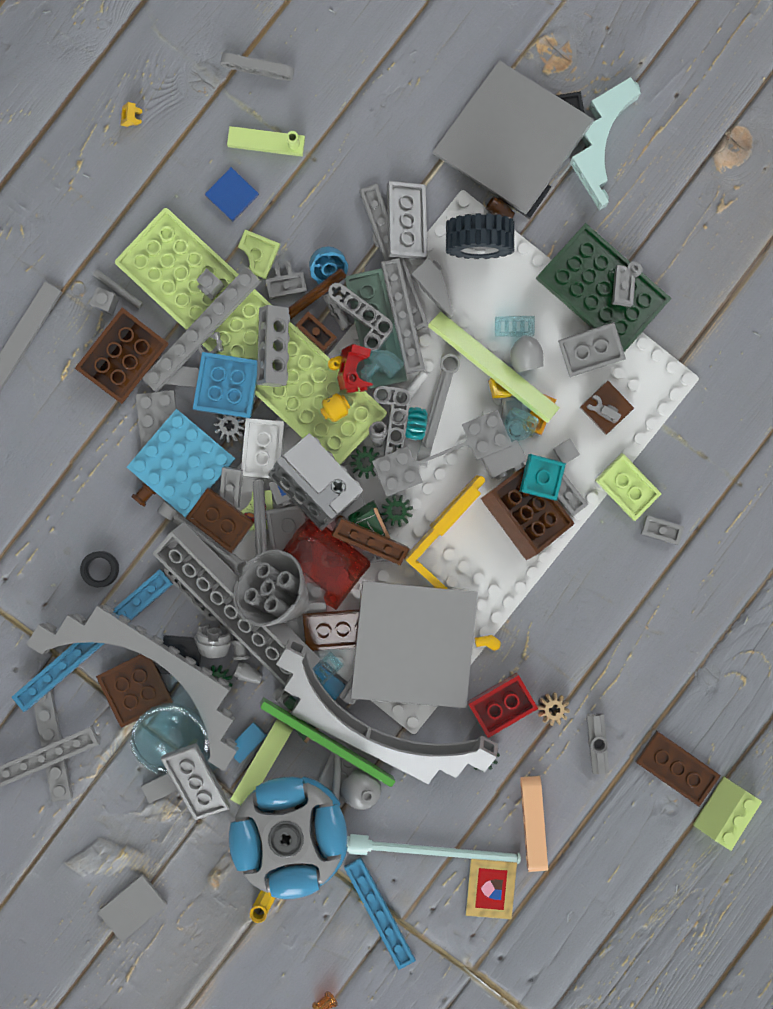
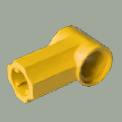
(263, 901)

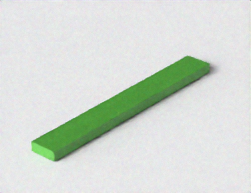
(327, 742)

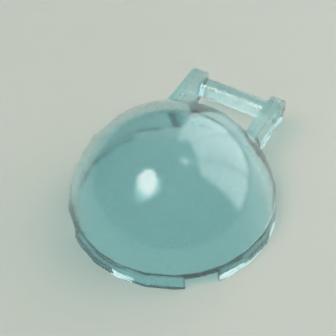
(166, 730)

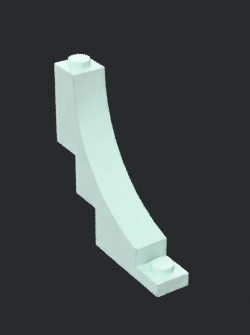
(591, 162)

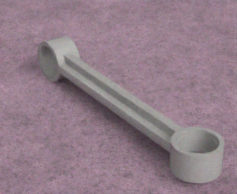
(437, 408)
(174, 516)

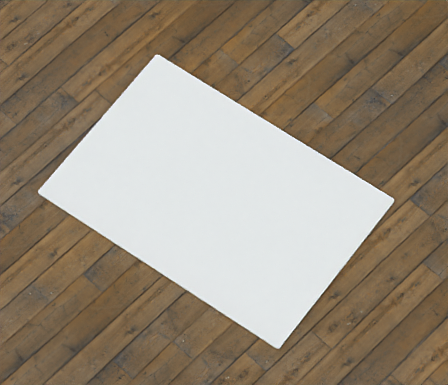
(476, 549)

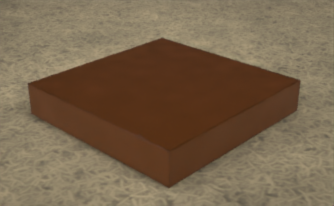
(609, 396)

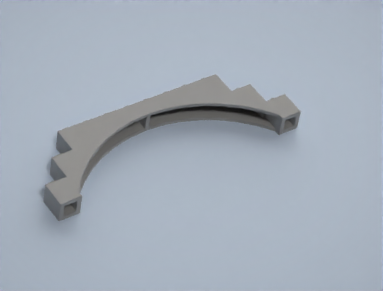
(203, 688)
(412, 757)

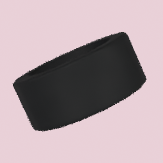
(84, 569)

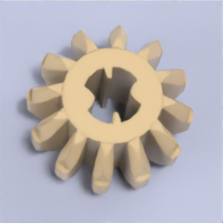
(557, 714)

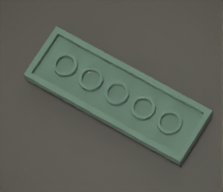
(372, 289)

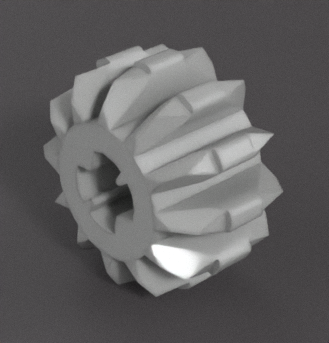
(225, 431)

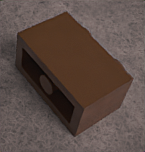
(316, 332)

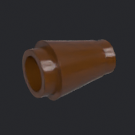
(499, 207)

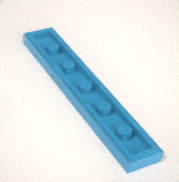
(379, 913)

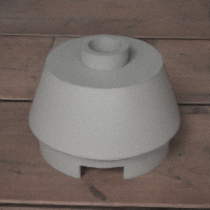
(213, 641)

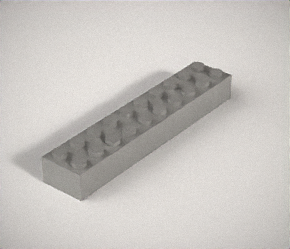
(213, 586)

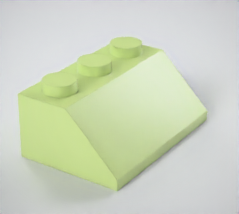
(727, 813)

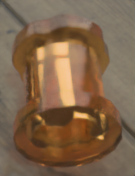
(325, 1002)

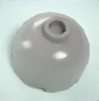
(361, 790)

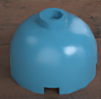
(326, 262)

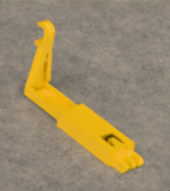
(441, 526)

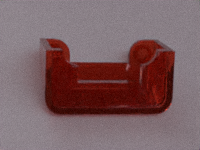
(327, 561)

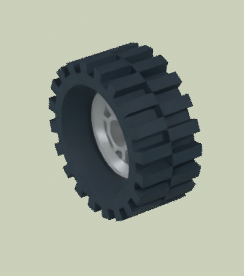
(480, 236)

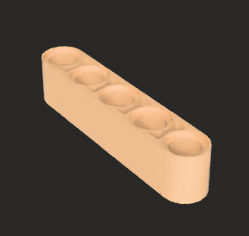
(534, 823)

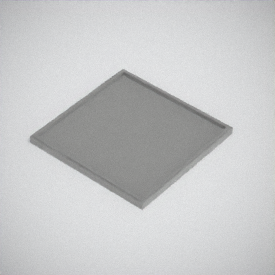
(513, 137)
(414, 644)

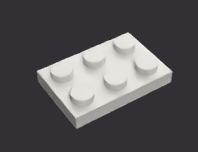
(261, 446)

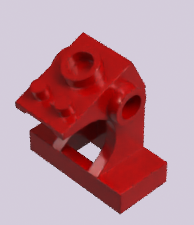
(351, 357)

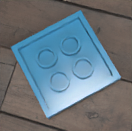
(226, 385)

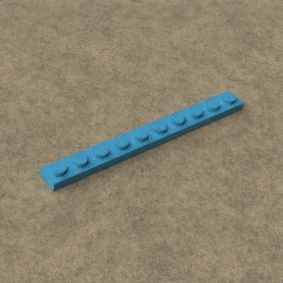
(79, 652)

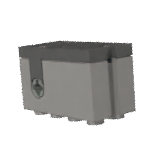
(315, 481)

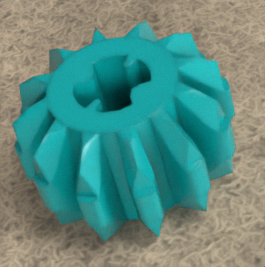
(416, 423)

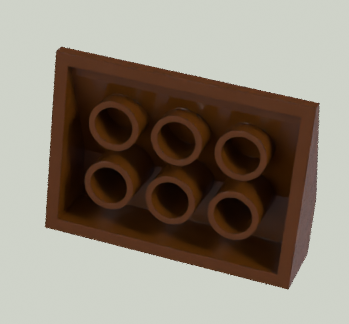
(121, 355)
(526, 518)

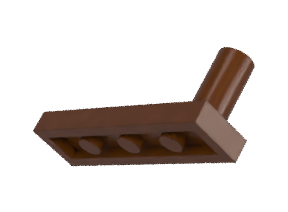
(369, 540)

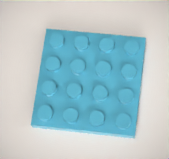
(180, 462)

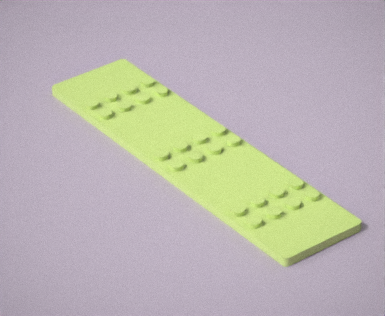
(166, 264)

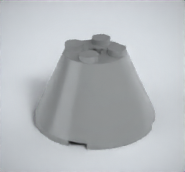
(271, 589)

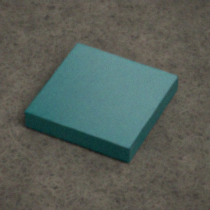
(542, 477)

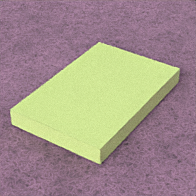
(628, 487)

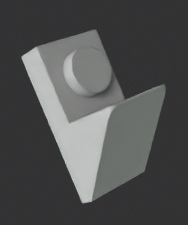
(316, 598)

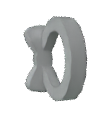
(218, 347)

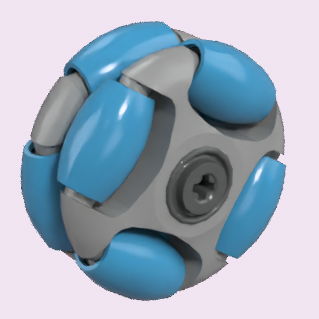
(266, 866)

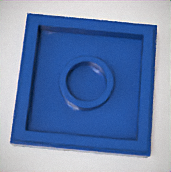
(231, 194)

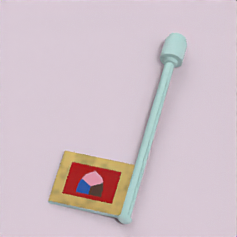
(490, 873)

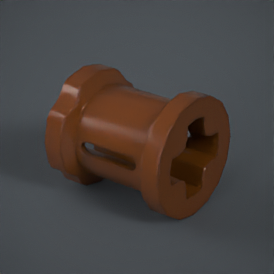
(143, 494)

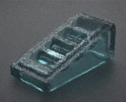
(514, 319)
(334, 660)

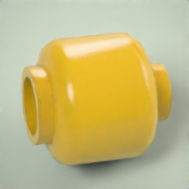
(335, 407)

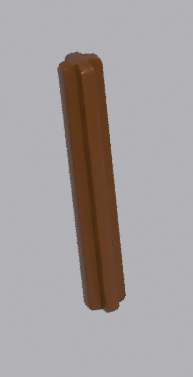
(316, 293)

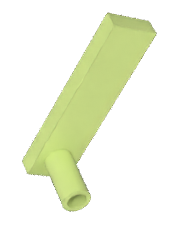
(266, 141)

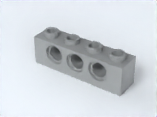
(267, 354)

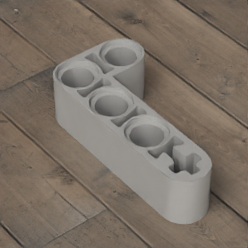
(358, 313)
(394, 406)

